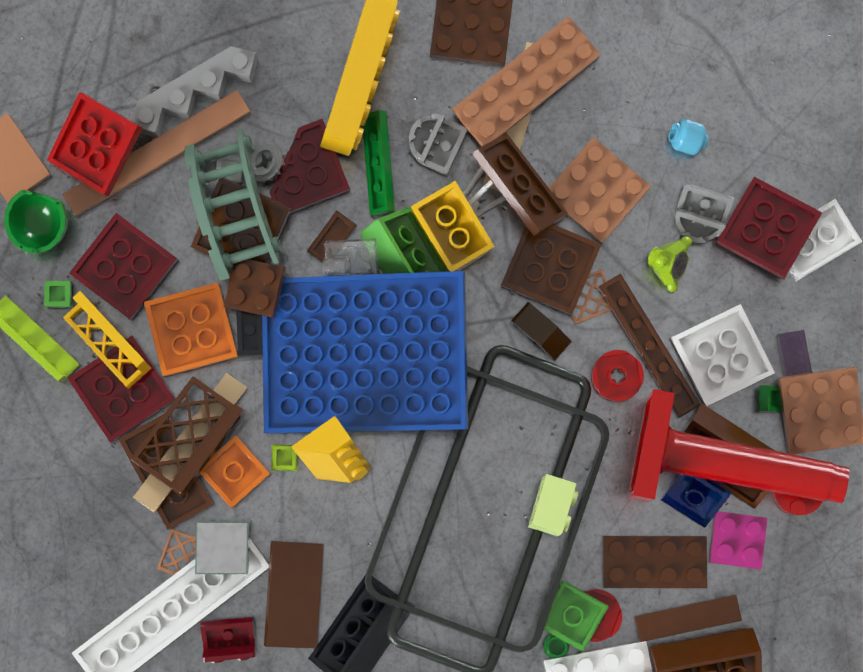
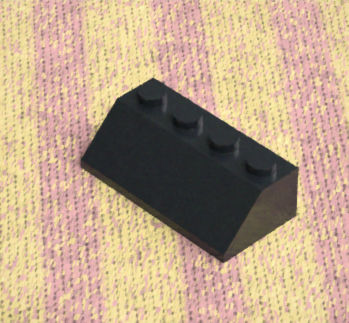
(358, 632)

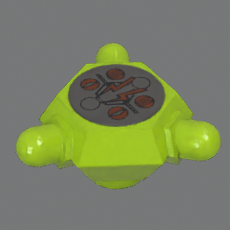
(670, 261)

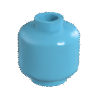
(688, 136)

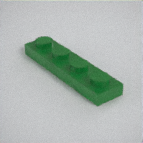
(378, 163)

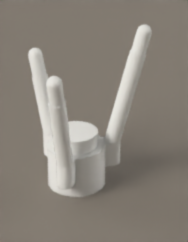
(472, 200)

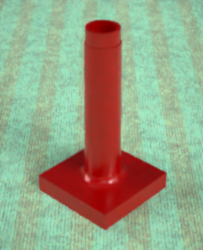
(724, 461)

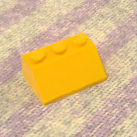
(452, 228)
(332, 454)

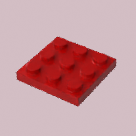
(94, 143)

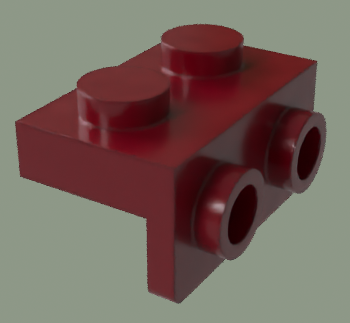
(228, 639)

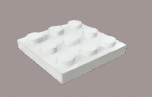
(722, 355)

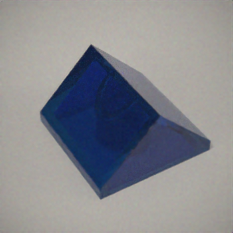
(695, 497)

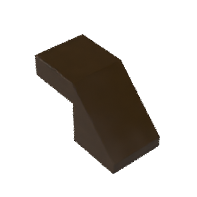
(541, 330)

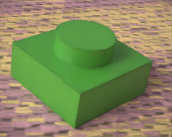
(58, 294)

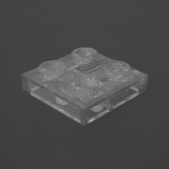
(350, 257)

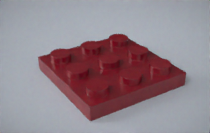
(769, 227)
(123, 266)
(111, 402)

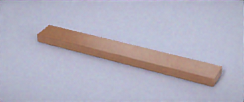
(163, 149)

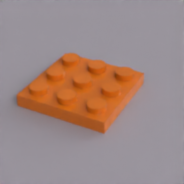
(191, 329)

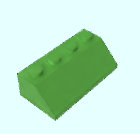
(402, 244)

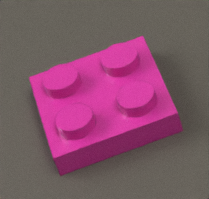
(738, 540)

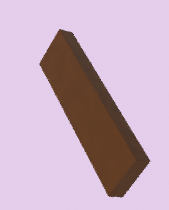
(688, 618)

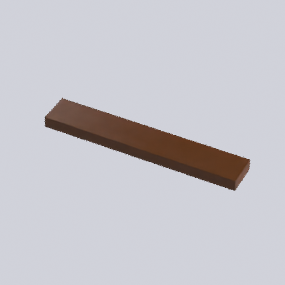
(648, 344)

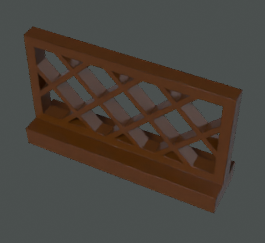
(205, 450)

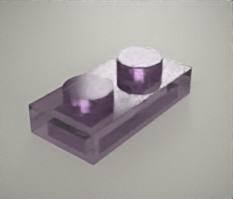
(794, 353)

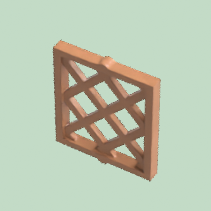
(599, 273)
(167, 549)

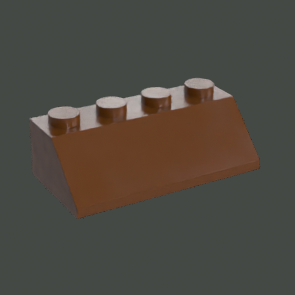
(712, 425)
(714, 653)

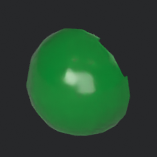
(35, 221)

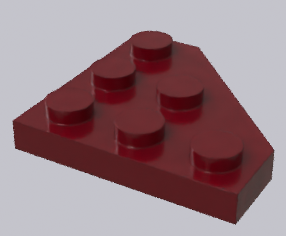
(309, 171)

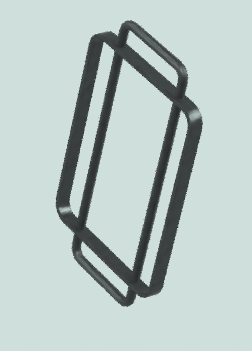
(579, 413)

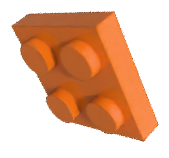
(234, 471)

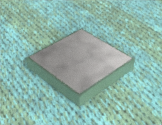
(222, 548)

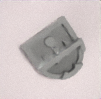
(436, 142)
(702, 213)

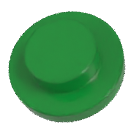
(555, 647)

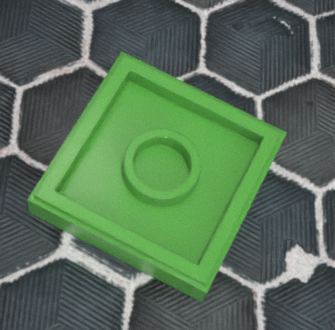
(574, 616)

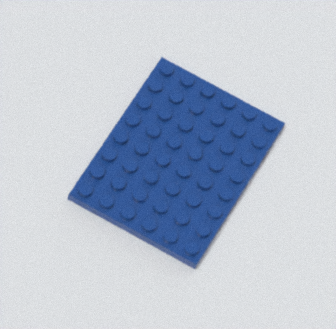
(367, 351)

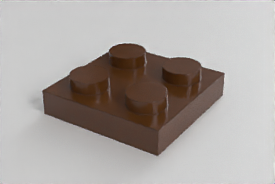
(255, 287)

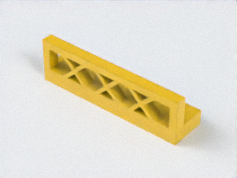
(113, 334)

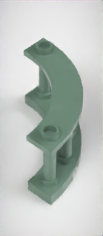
(205, 205)

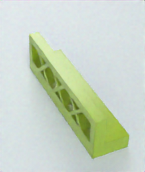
(36, 341)

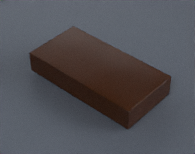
(337, 228)

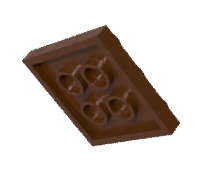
(471, 30)
(275, 213)
(551, 267)

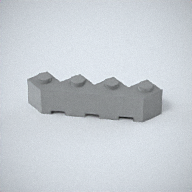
(205, 81)

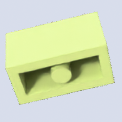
(553, 505)

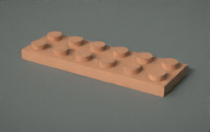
(526, 82)

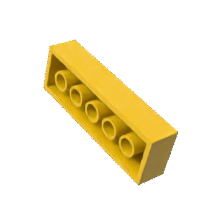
(357, 81)

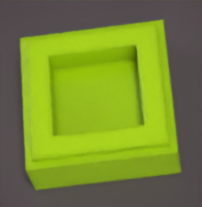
(284, 458)

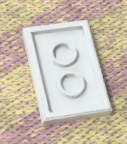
(827, 241)

